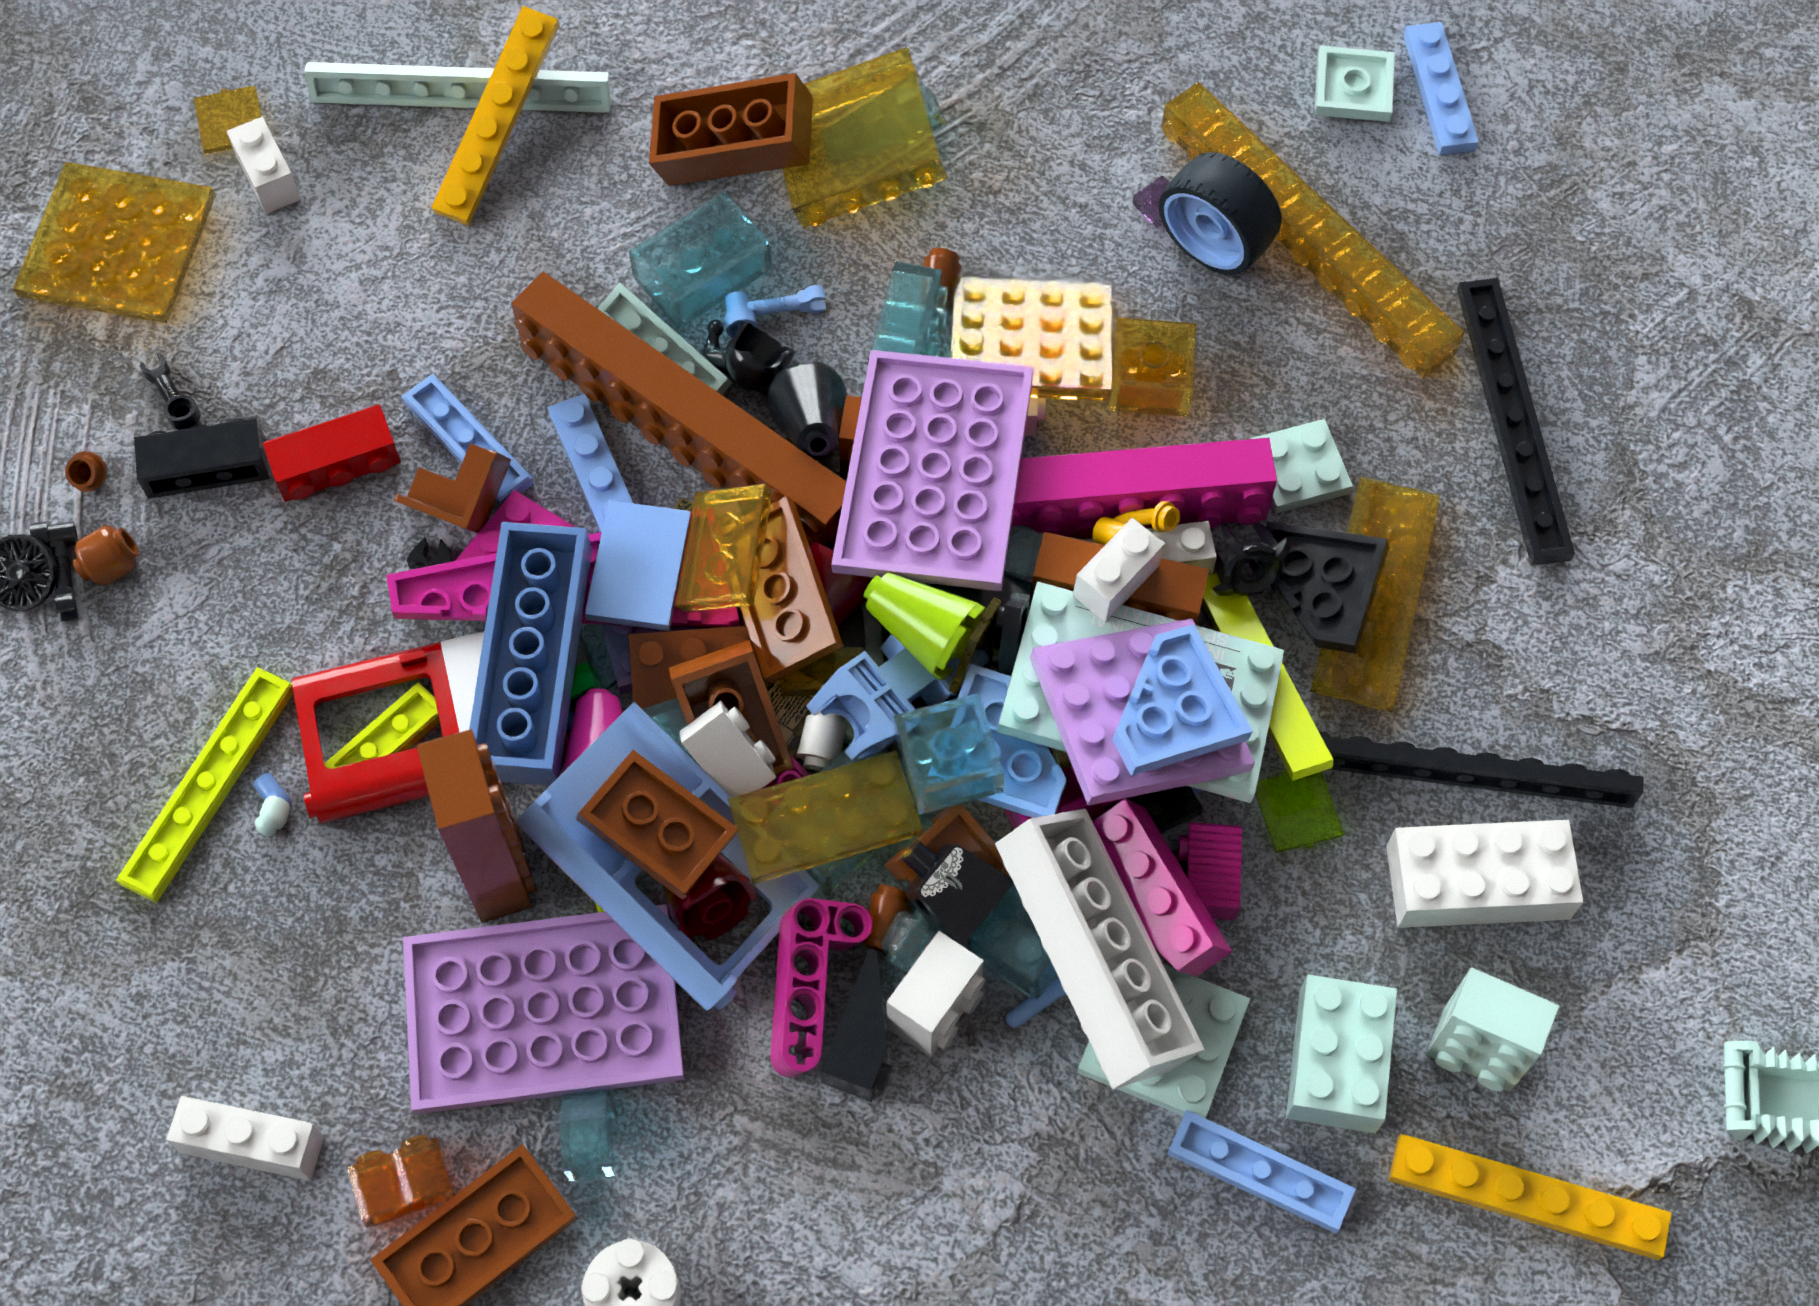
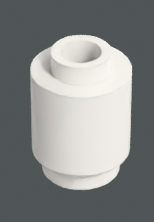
(821, 740)

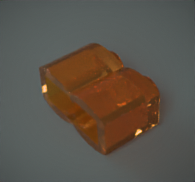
(400, 1181)

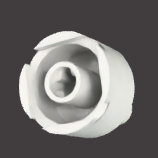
(632, 1265)

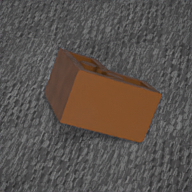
(468, 498)

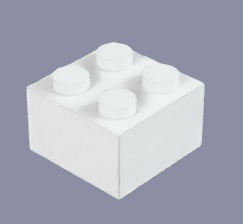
(935, 995)

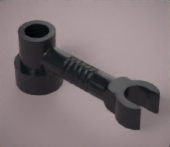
(179, 409)
(59, 539)

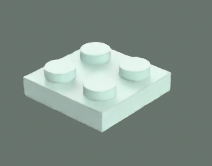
(1354, 83)
(1306, 466)

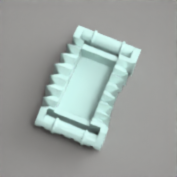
(1771, 1096)

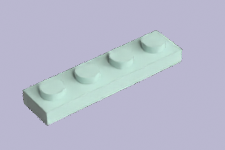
(643, 322)

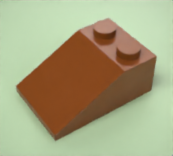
(735, 680)

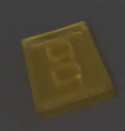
(724, 548)

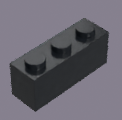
(201, 457)

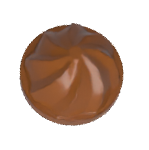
(86, 471)

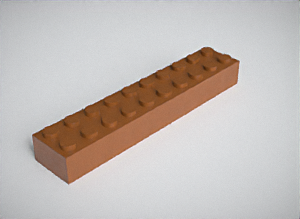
(672, 405)

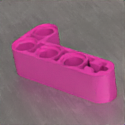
(812, 988)

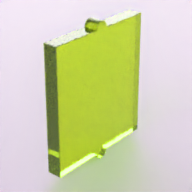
(1297, 811)

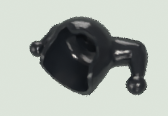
(750, 356)

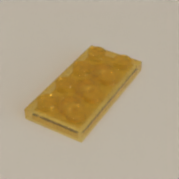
(825, 817)

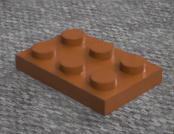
(657, 824)

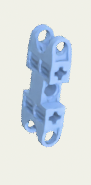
(874, 694)

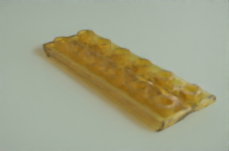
(1375, 672)

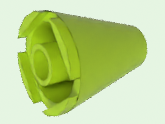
(924, 619)

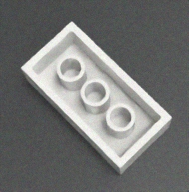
(1484, 873)

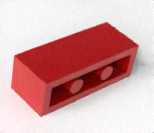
(331, 453)

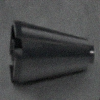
(809, 406)

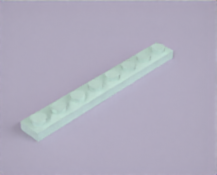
(450, 87)

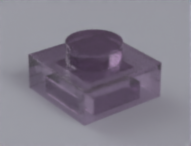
(1148, 199)

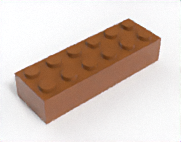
(477, 824)

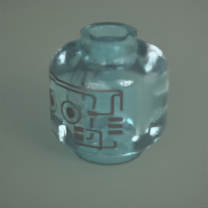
(906, 939)

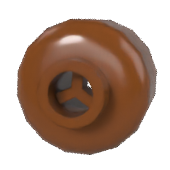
(105, 555)

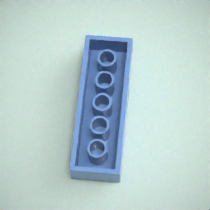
(531, 649)

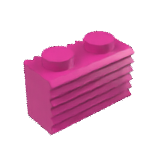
(1214, 866)

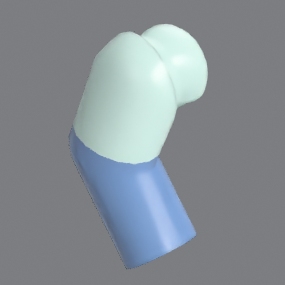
(275, 806)

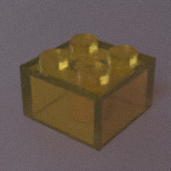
(1152, 366)

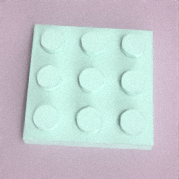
(1192, 1085)

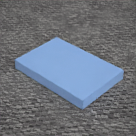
(638, 565)

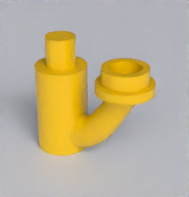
(1162, 518)

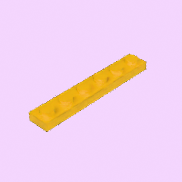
(495, 116)
(1530, 1197)

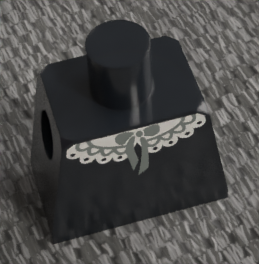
(953, 888)

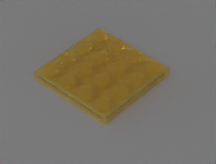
(115, 242)
(1038, 324)

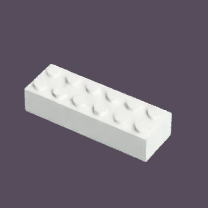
(1099, 947)

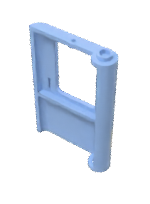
(611, 876)

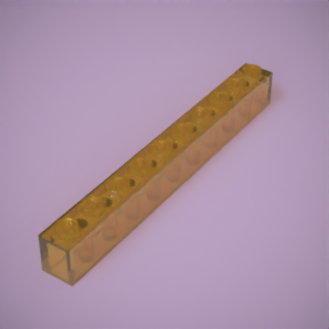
(1322, 237)

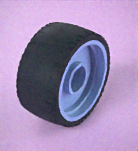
(1220, 213)

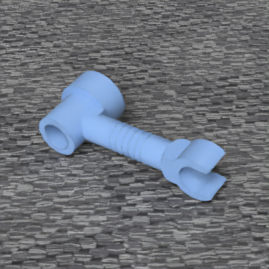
(741, 309)

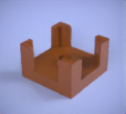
(951, 826)

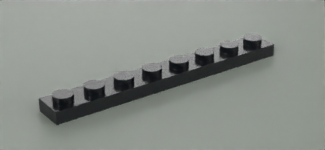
(1515, 422)
(1484, 771)

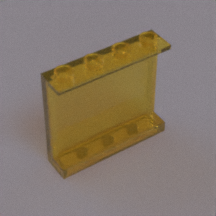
(865, 140)

